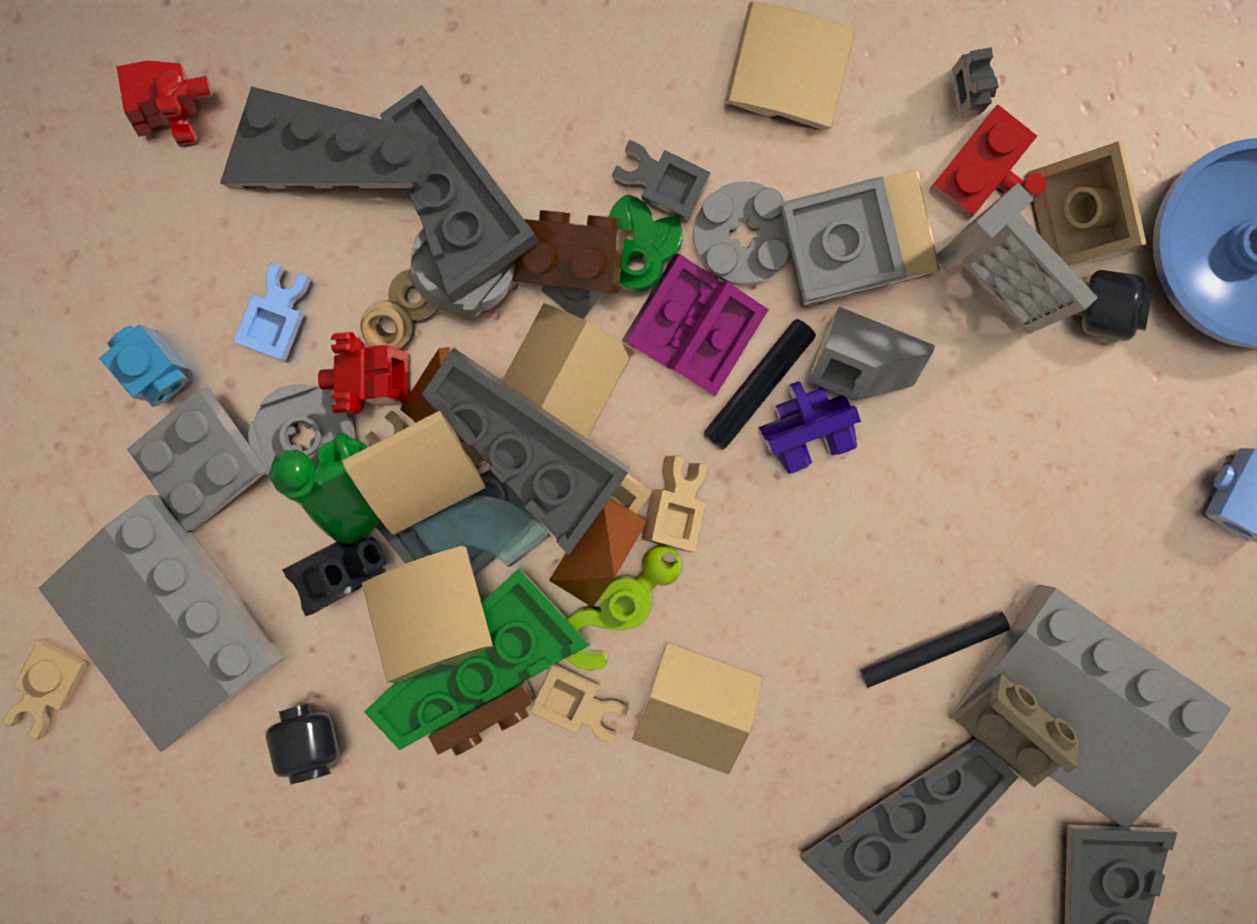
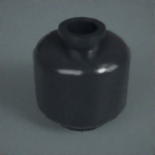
(1120, 306)
(302, 744)

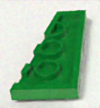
(526, 640)

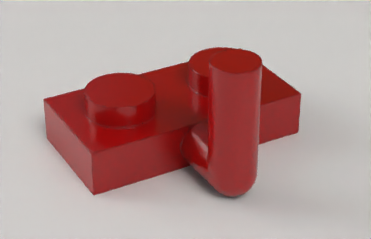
(987, 163)

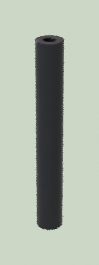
(934, 649)

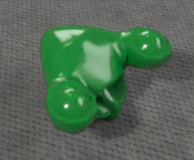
(326, 489)

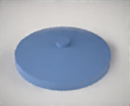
(1210, 243)

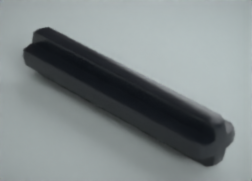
(759, 384)

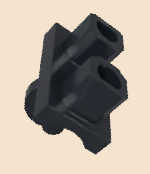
(334, 572)

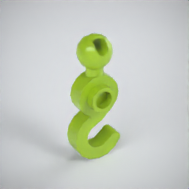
(625, 603)

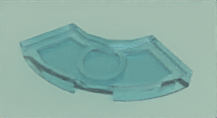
(484, 525)

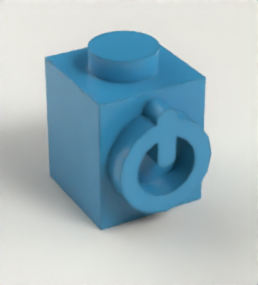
(145, 364)

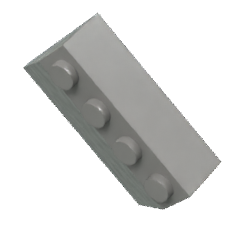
(160, 621)
(1128, 707)

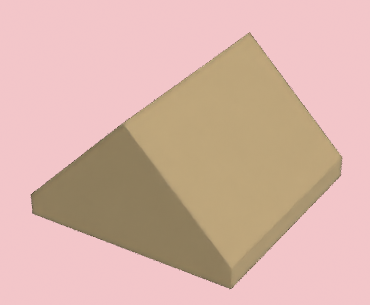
(1090, 206)
(568, 367)
(699, 708)

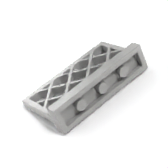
(1018, 264)

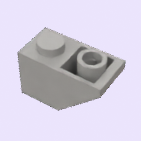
(867, 357)

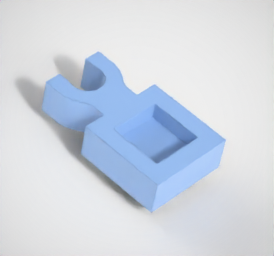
(270, 321)

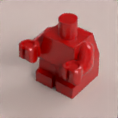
(161, 95)
(365, 375)

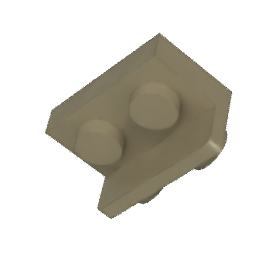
(1020, 731)

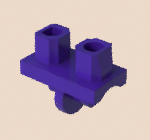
(807, 419)

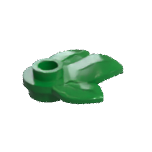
(651, 242)

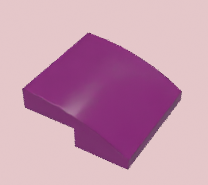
(695, 324)

